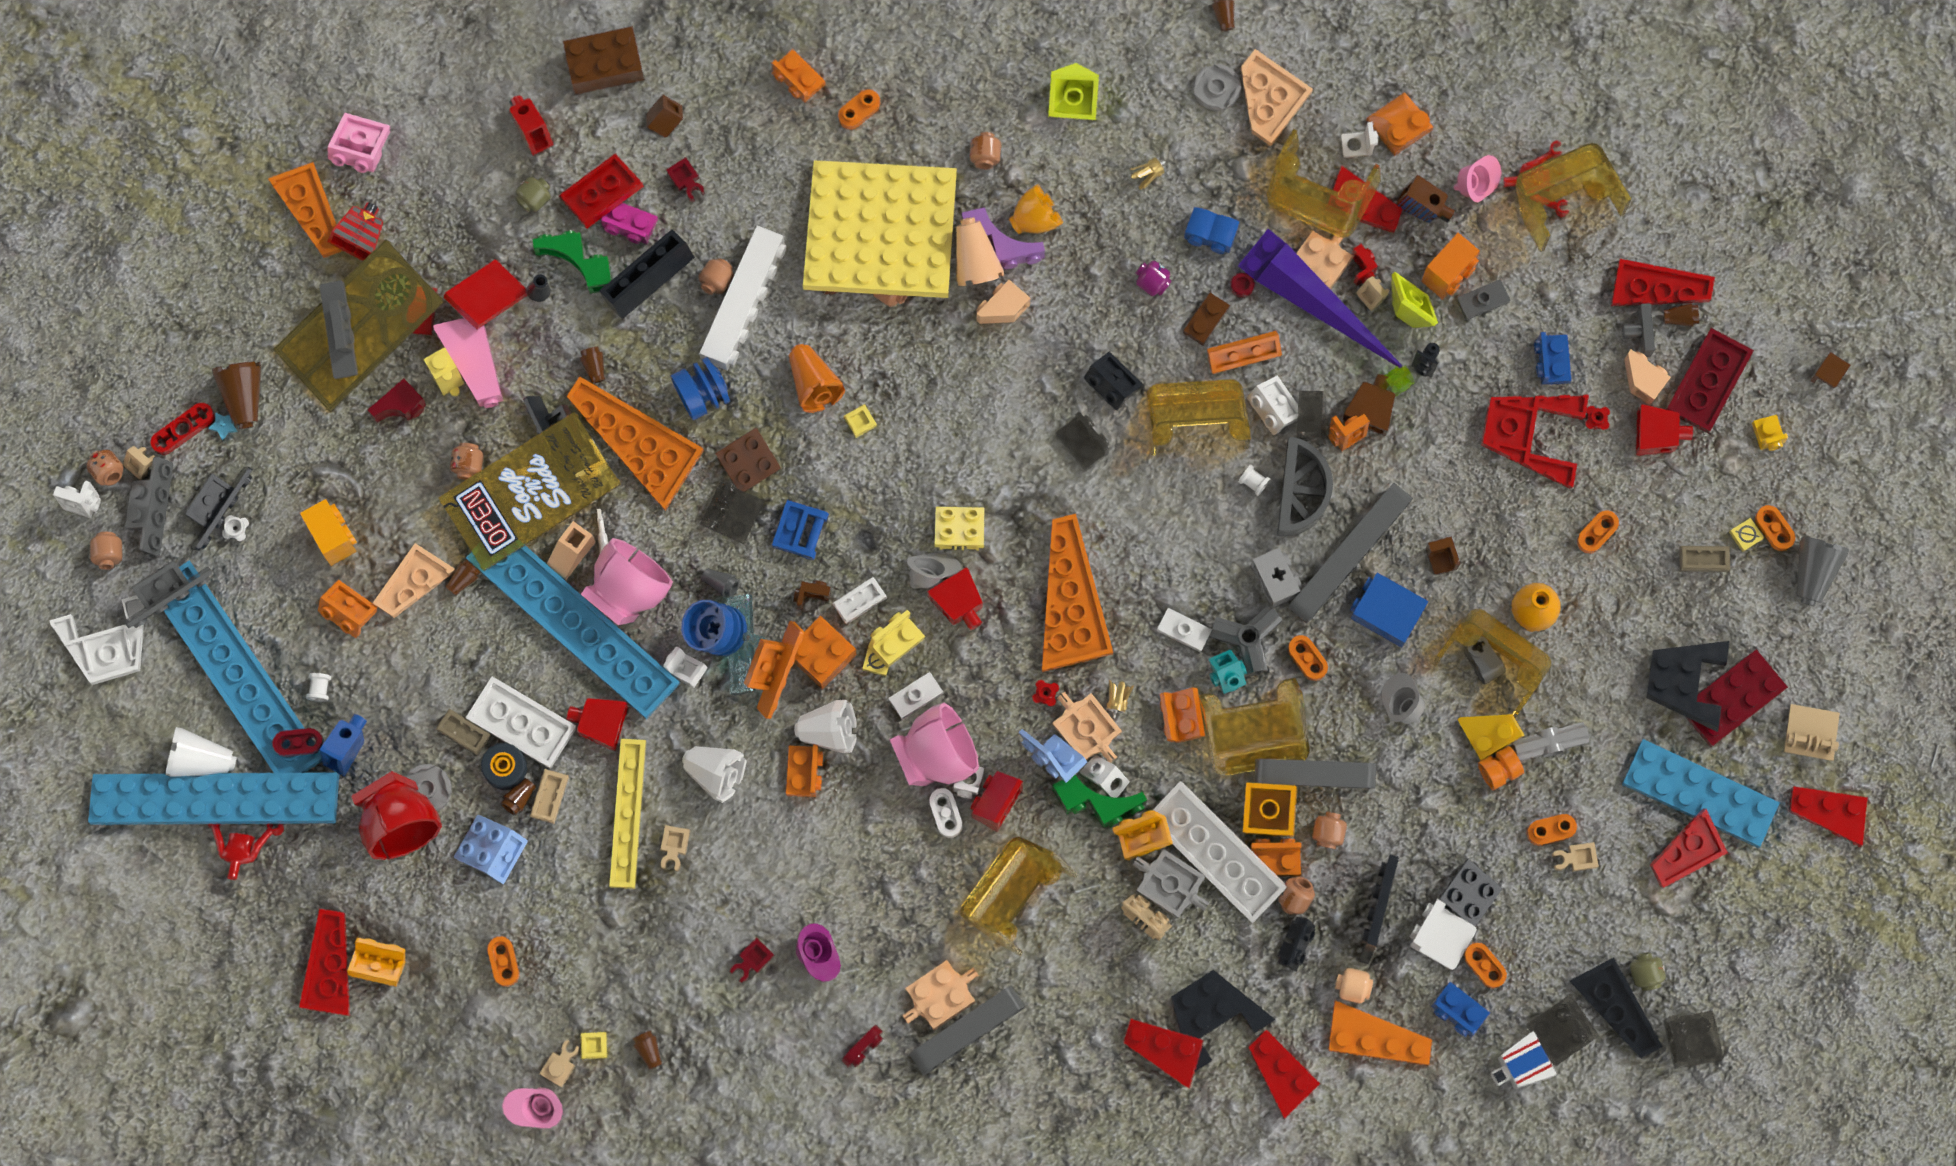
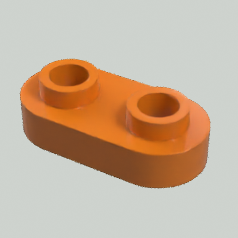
(861, 110)
(1777, 527)
(1597, 532)
(1308, 658)
(1552, 830)
(503, 962)
(1486, 964)

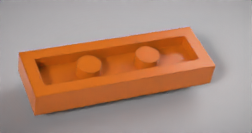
(1244, 352)

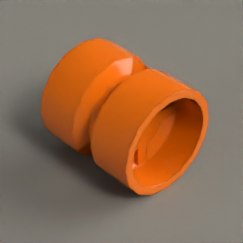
(1502, 767)

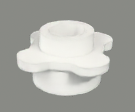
(230, 523)

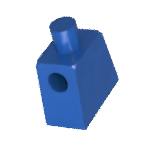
(343, 745)

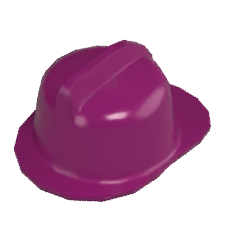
(818, 952)

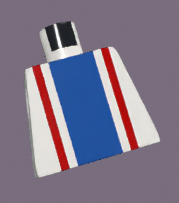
(1524, 1064)

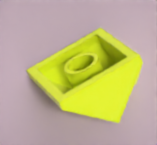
(1073, 93)
(1411, 303)

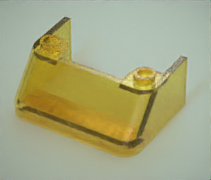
(1575, 170)
(1315, 203)
(1532, 661)
(1009, 886)

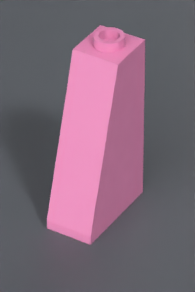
(473, 359)

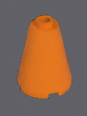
(813, 380)

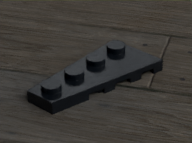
(1376, 913)
(1617, 1004)

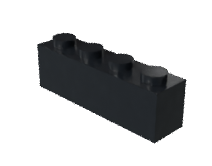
(647, 274)

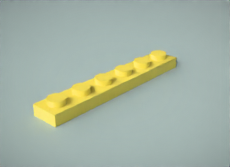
(627, 813)

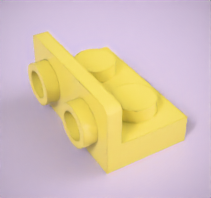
(895, 639)

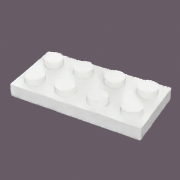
(521, 722)

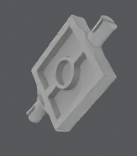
(1170, 884)

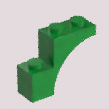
(570, 248)
(1107, 809)

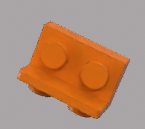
(798, 76)
(1351, 433)
(346, 608)
(1182, 715)
(803, 771)
(1280, 857)

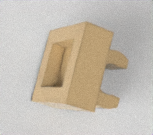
(1372, 293)
(137, 462)

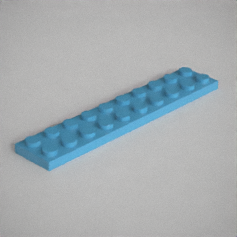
(582, 629)
(237, 674)
(214, 798)

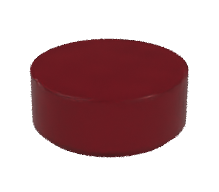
(1242, 285)

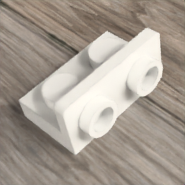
(1274, 404)
(79, 503)

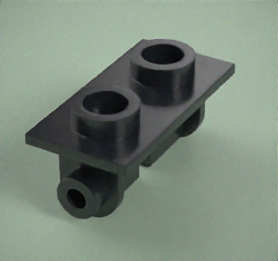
(1424, 362)
(1294, 954)

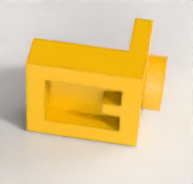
(1769, 433)

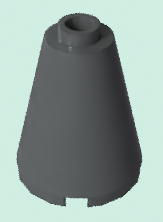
(1817, 568)

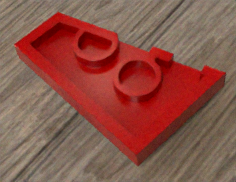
(1380, 211)
(1834, 811)
(1689, 851)
(1167, 1049)
(1283, 1074)

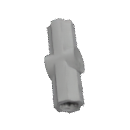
(1551, 741)

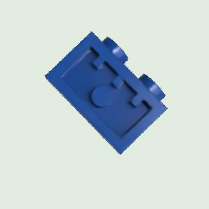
(1553, 359)
(1460, 1010)

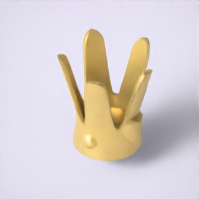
(1153, 168)
(1118, 700)

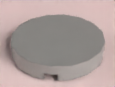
(1216, 87)
(433, 783)

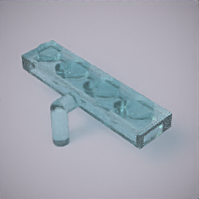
(741, 660)

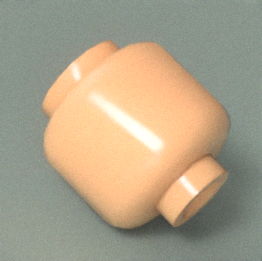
(1354, 985)

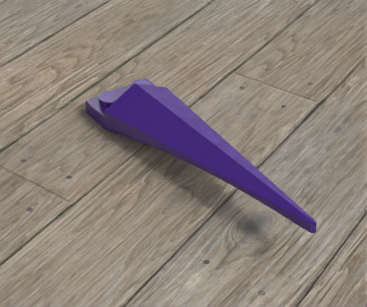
(1285, 273)

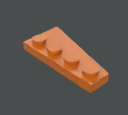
(309, 205)
(1373, 1037)

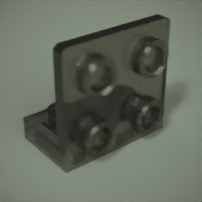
(1563, 1030)
(1693, 1039)

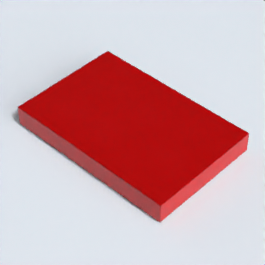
(601, 191)
(485, 294)

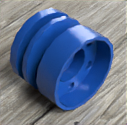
(700, 388)
(713, 627)

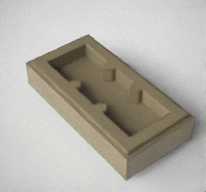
(1704, 558)
(463, 732)

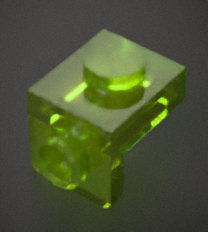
(1399, 380)

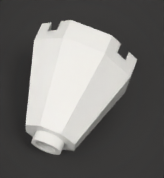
(829, 727)
(715, 770)

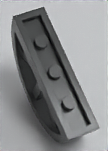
(1288, 488)

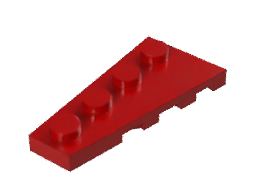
(1652, 284)
(327, 969)

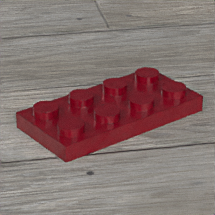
(1710, 380)
(1741, 694)

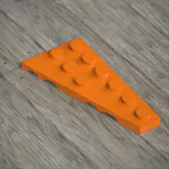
(646, 447)
(1073, 610)

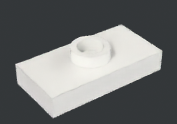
(859, 600)
(1184, 630)
(915, 695)

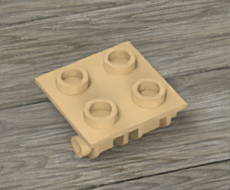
(1812, 732)
(1139, 907)

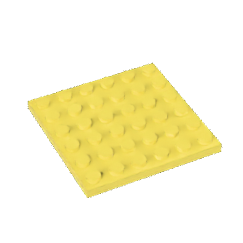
(880, 229)

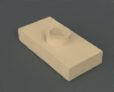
(549, 796)

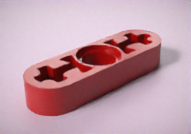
(181, 439)

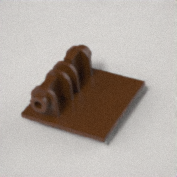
(748, 460)

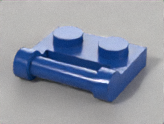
(792, 527)

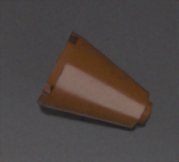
(240, 391)

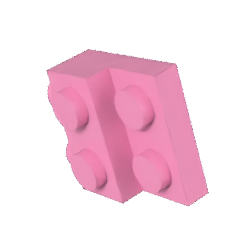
(358, 143)

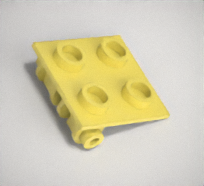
(959, 527)

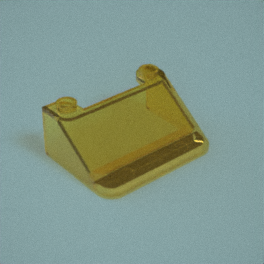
(1196, 405)
(1256, 730)

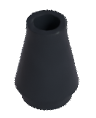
(538, 288)

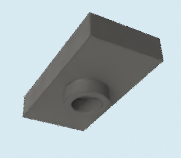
(1483, 299)

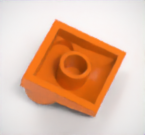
(1400, 123)

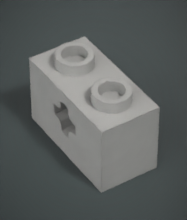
(1275, 590)

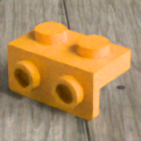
(1143, 834)
(377, 962)

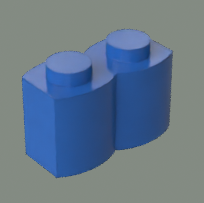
(1211, 230)

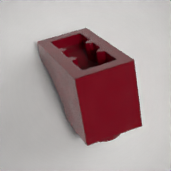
(399, 401)

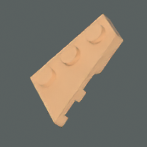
(412, 580)

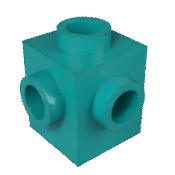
(1227, 672)

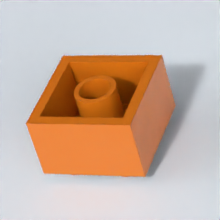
(1450, 266)
(823, 652)

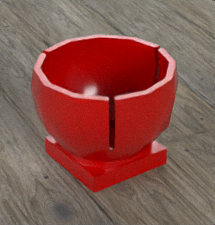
(395, 817)

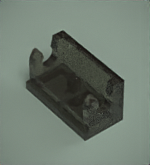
(1311, 416)

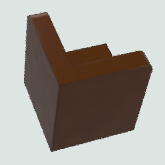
(664, 116)
(1831, 370)
(1442, 556)

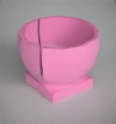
(626, 586)
(932, 752)

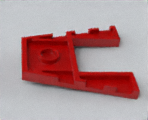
(1511, 429)

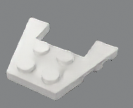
(107, 652)

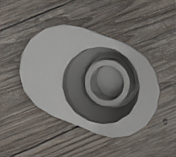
(931, 568)
(1402, 699)

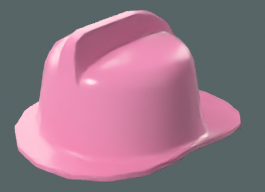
(1479, 178)
(533, 1107)

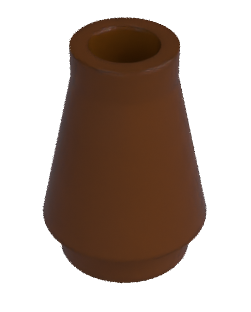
(1224, 13)
(1683, 315)
(593, 363)
(462, 577)
(516, 799)
(648, 1049)

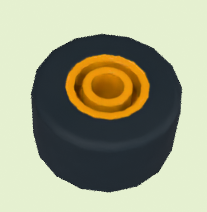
(509, 773)

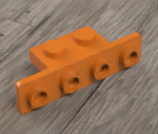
(772, 666)

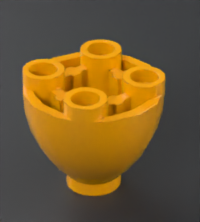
(1035, 213)
(1530, 613)

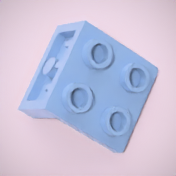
(1055, 754)
(491, 848)

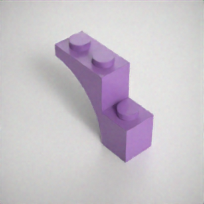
(1009, 251)

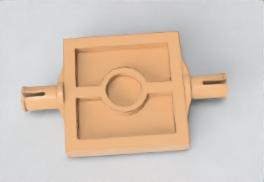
(1325, 257)
(1087, 727)
(940, 995)

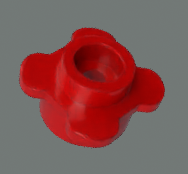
(1593, 423)
(1048, 699)

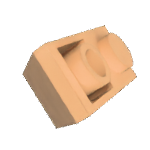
(1004, 306)
(1643, 377)
(570, 550)

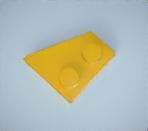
(1490, 732)

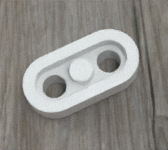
(945, 813)

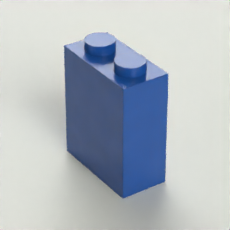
(1388, 609)

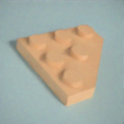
(1271, 96)

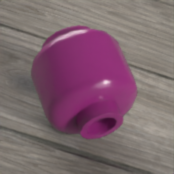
(1153, 278)

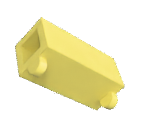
(444, 372)

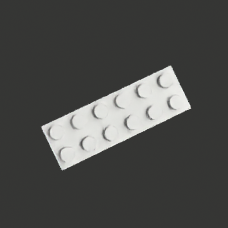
(1219, 853)

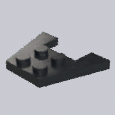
(1676, 678)
(1212, 1003)

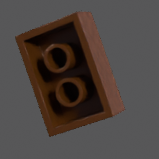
(603, 60)

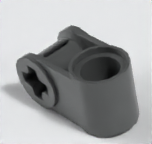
(1485, 661)

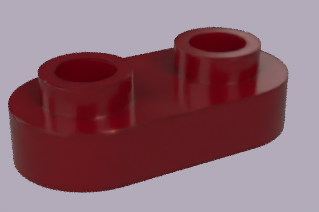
(298, 742)
(856, 1054)

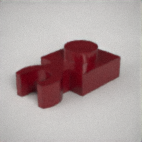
(684, 176)
(754, 957)

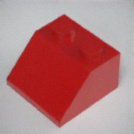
(997, 800)

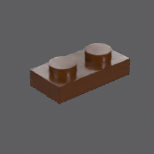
(1206, 319)

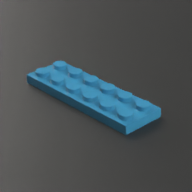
(1693, 787)

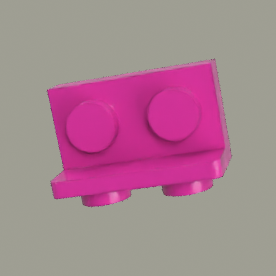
(630, 222)

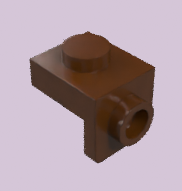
(815, 590)

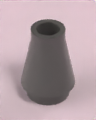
(722, 582)

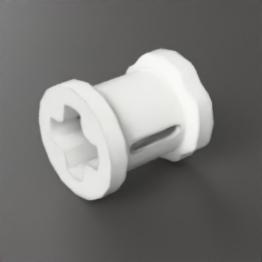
(1254, 480)
(318, 687)

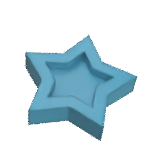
(222, 425)

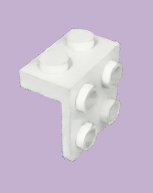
(1442, 935)

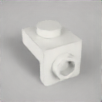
(684, 667)

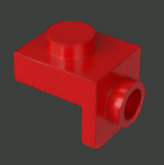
(1365, 260)

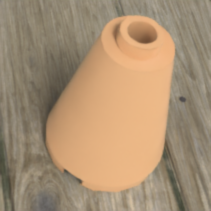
(975, 254)

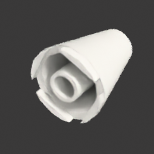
(197, 756)

